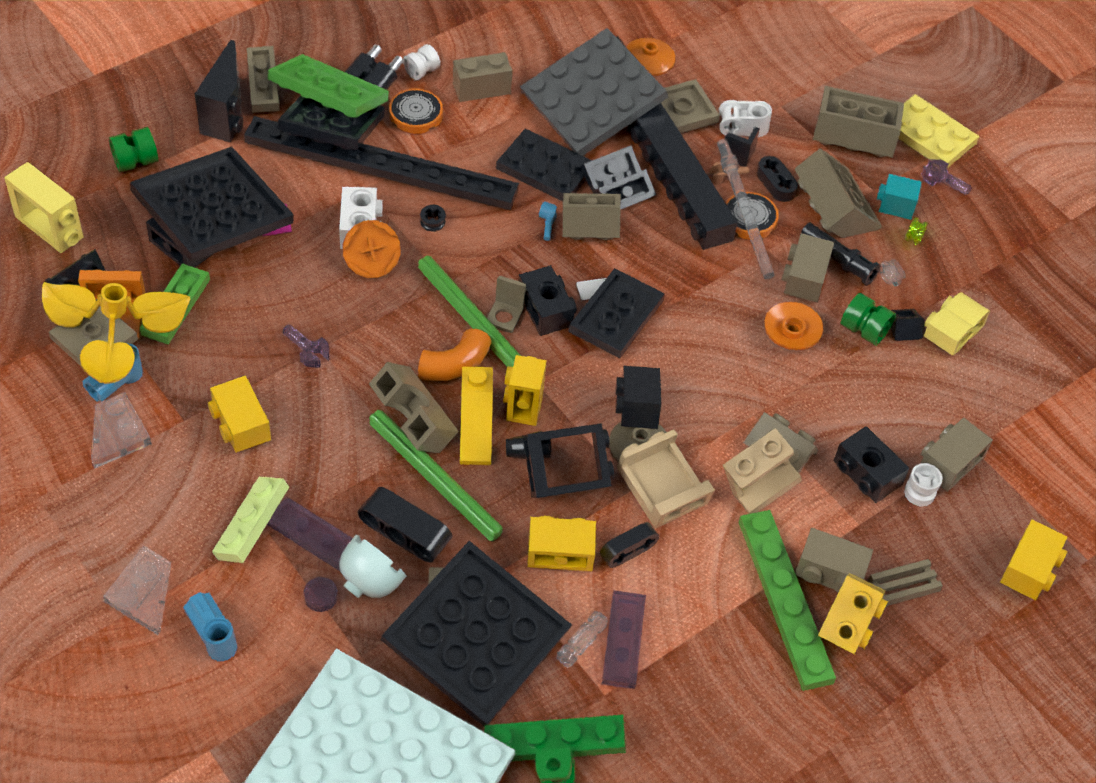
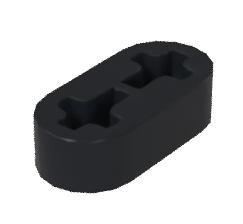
(780, 177)
(629, 544)

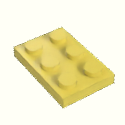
(934, 132)

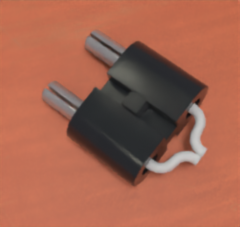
(372, 72)

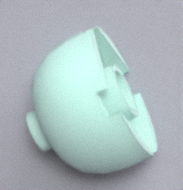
(368, 570)

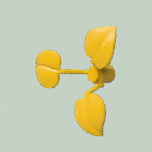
(108, 360)

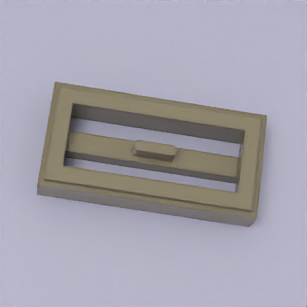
(903, 571)

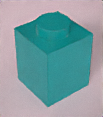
(899, 196)

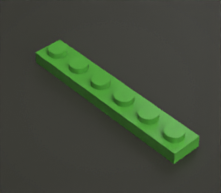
(787, 601)

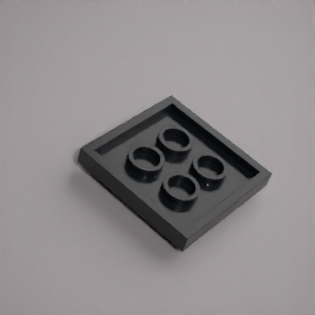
(328, 125)

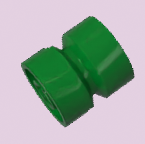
(133, 149)
(868, 319)

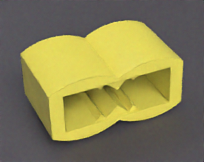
(955, 322)

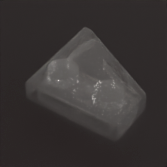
(116, 430)
(142, 589)

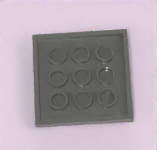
(594, 92)

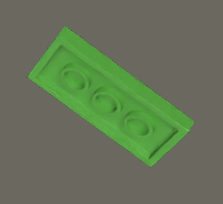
(328, 85)

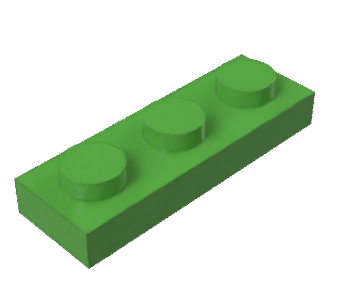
(188, 282)

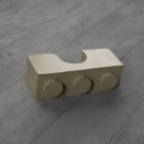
(427, 423)

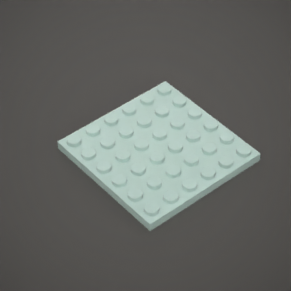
(375, 731)

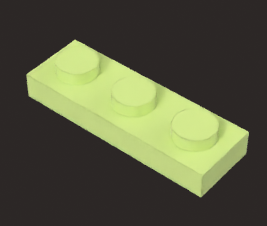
(250, 519)

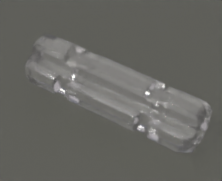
(582, 639)

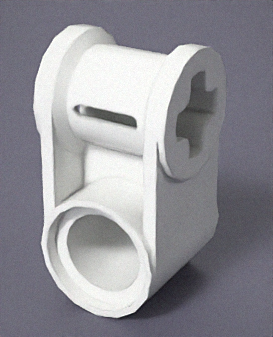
(745, 117)

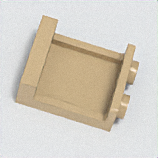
(762, 472)
(662, 479)

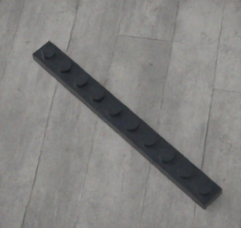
(388, 165)

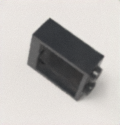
(536, 466)

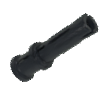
(850, 259)

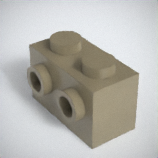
(482, 77)
(591, 215)
(808, 267)
(956, 451)
(830, 559)

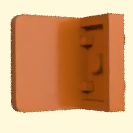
(132, 281)

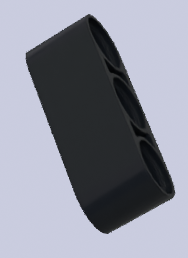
(405, 524)

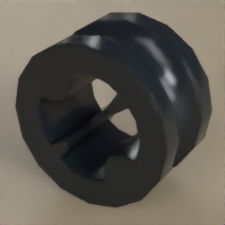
(432, 211)

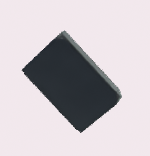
(907, 325)

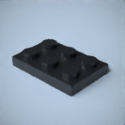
(543, 164)
(616, 313)

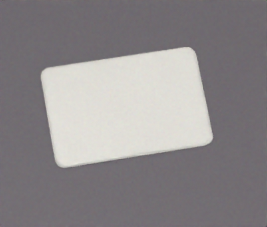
(588, 288)

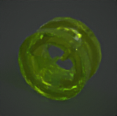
(916, 231)

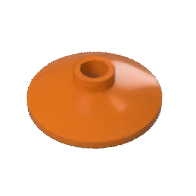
(653, 55)
(793, 326)

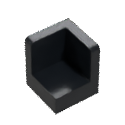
(743, 147)

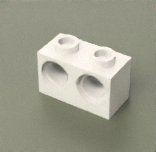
(358, 205)

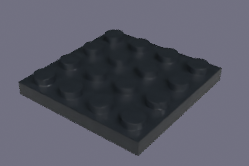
(211, 203)
(476, 633)

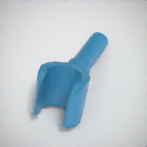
(548, 212)

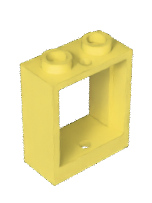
(44, 207)

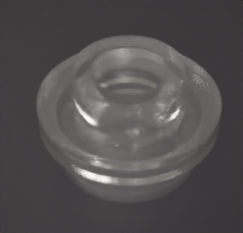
(892, 272)

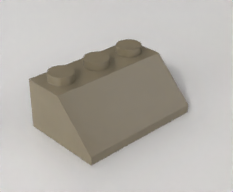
(859, 122)
(836, 196)

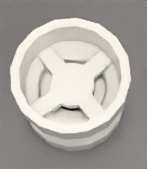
(419, 63)
(923, 484)

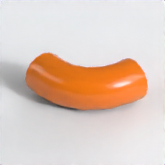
(448, 364)

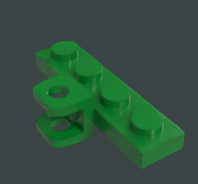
(558, 741)

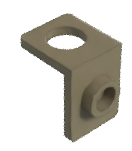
(510, 299)

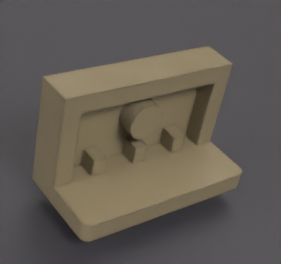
(801, 443)

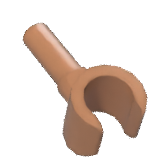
(719, 175)

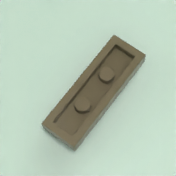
(263, 91)

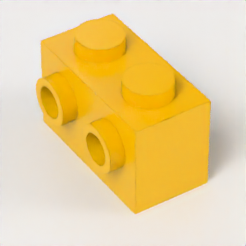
(524, 389)
(240, 414)
(561, 543)
(1034, 560)
(852, 613)

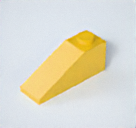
(476, 415)

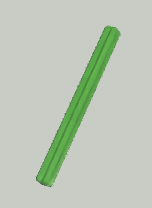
(467, 309)
(436, 476)

